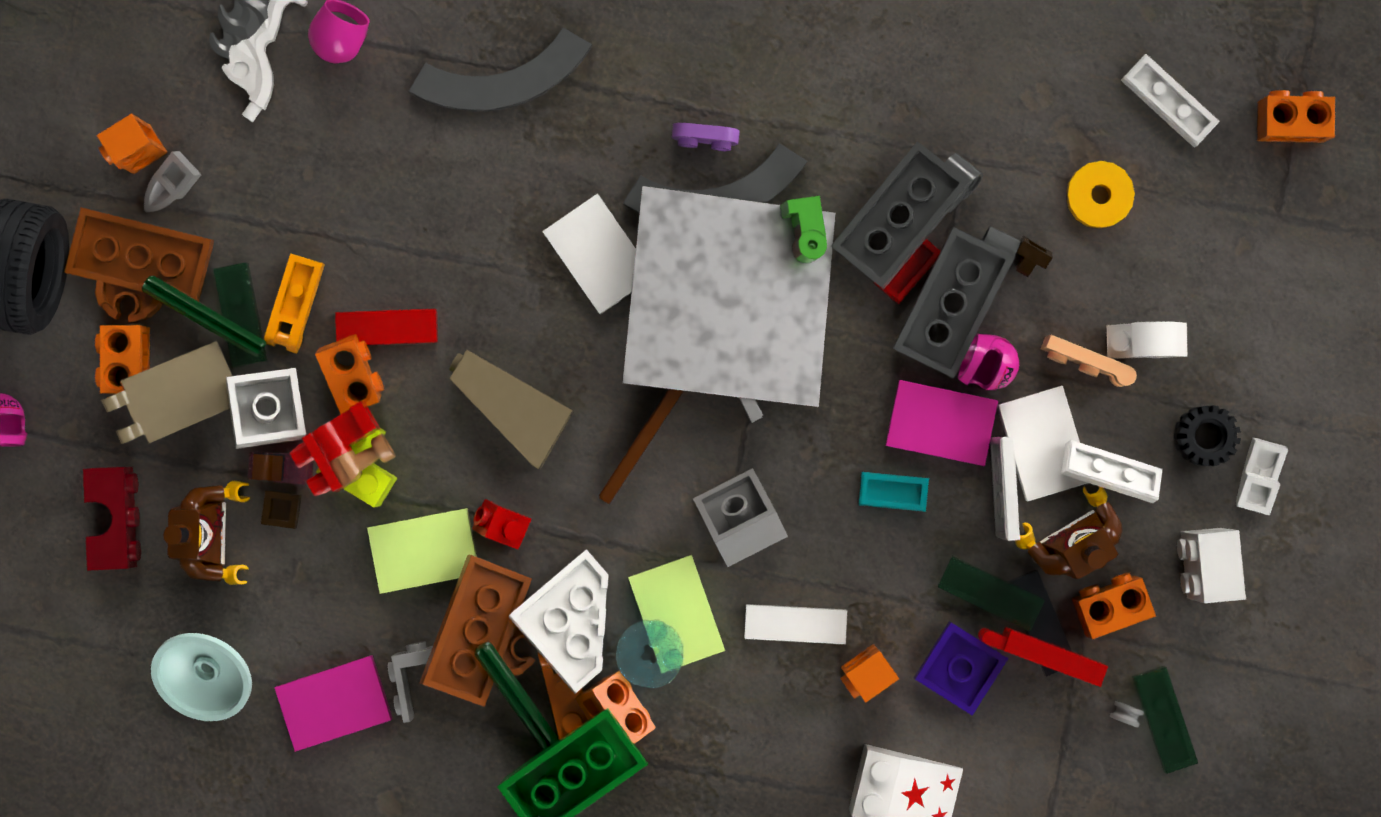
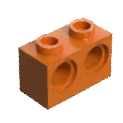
(1296, 125)
(130, 144)
(133, 359)
(341, 376)
(1115, 614)
(868, 674)
(623, 705)

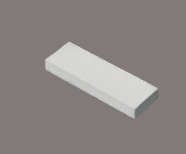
(1170, 100)
(1111, 471)
(795, 624)

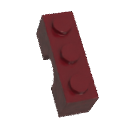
(116, 491)

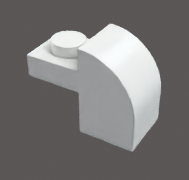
(1147, 340)

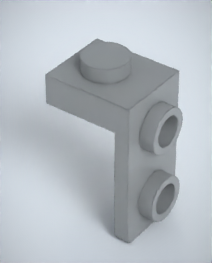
(415, 655)

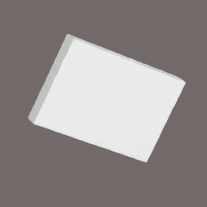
(595, 252)
(1040, 430)
(1005, 488)

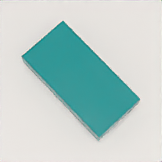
(893, 491)

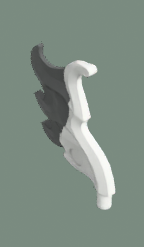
(245, 39)

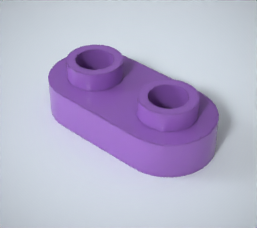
(719, 137)

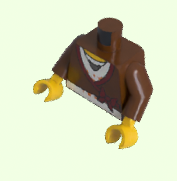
(199, 533)
(1080, 545)

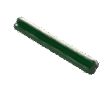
(203, 316)
(515, 695)

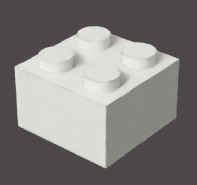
(265, 408)
(1212, 565)

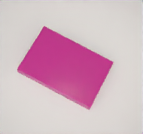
(941, 423)
(333, 703)

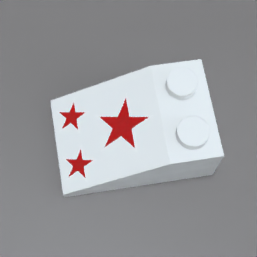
(903, 786)

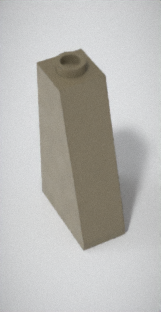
(516, 409)

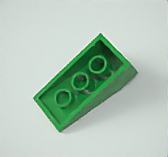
(574, 770)

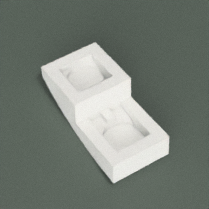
(1260, 476)

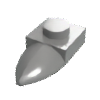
(170, 182)

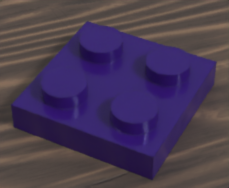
(960, 668)

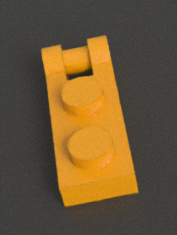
(294, 302)

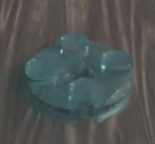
(644, 672)

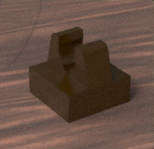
(1032, 255)
(281, 509)

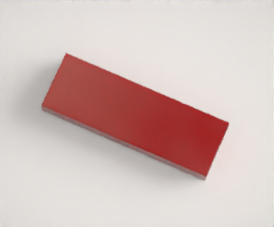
(389, 326)

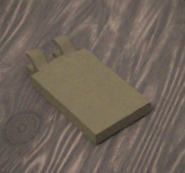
(173, 394)

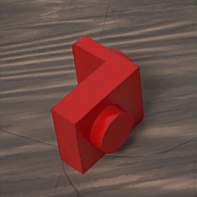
(500, 524)

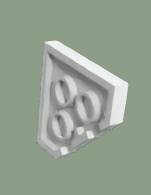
(569, 620)

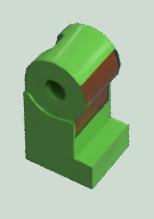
(807, 226)

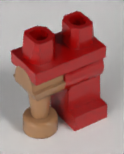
(333, 453)

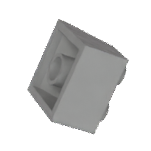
(740, 517)

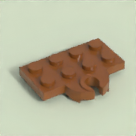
(127, 252)
(476, 616)

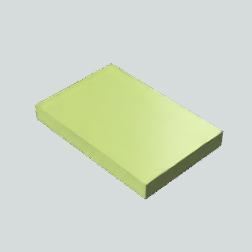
(421, 550)
(678, 599)

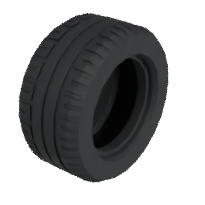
(31, 265)

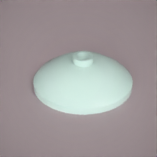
(201, 677)

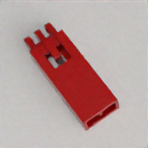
(1046, 654)

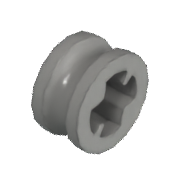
(1126, 714)

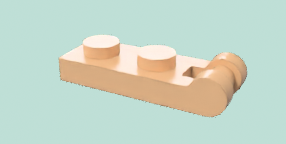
(1089, 361)

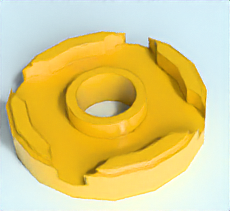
(1119, 189)

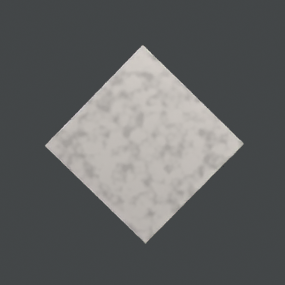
(725, 300)

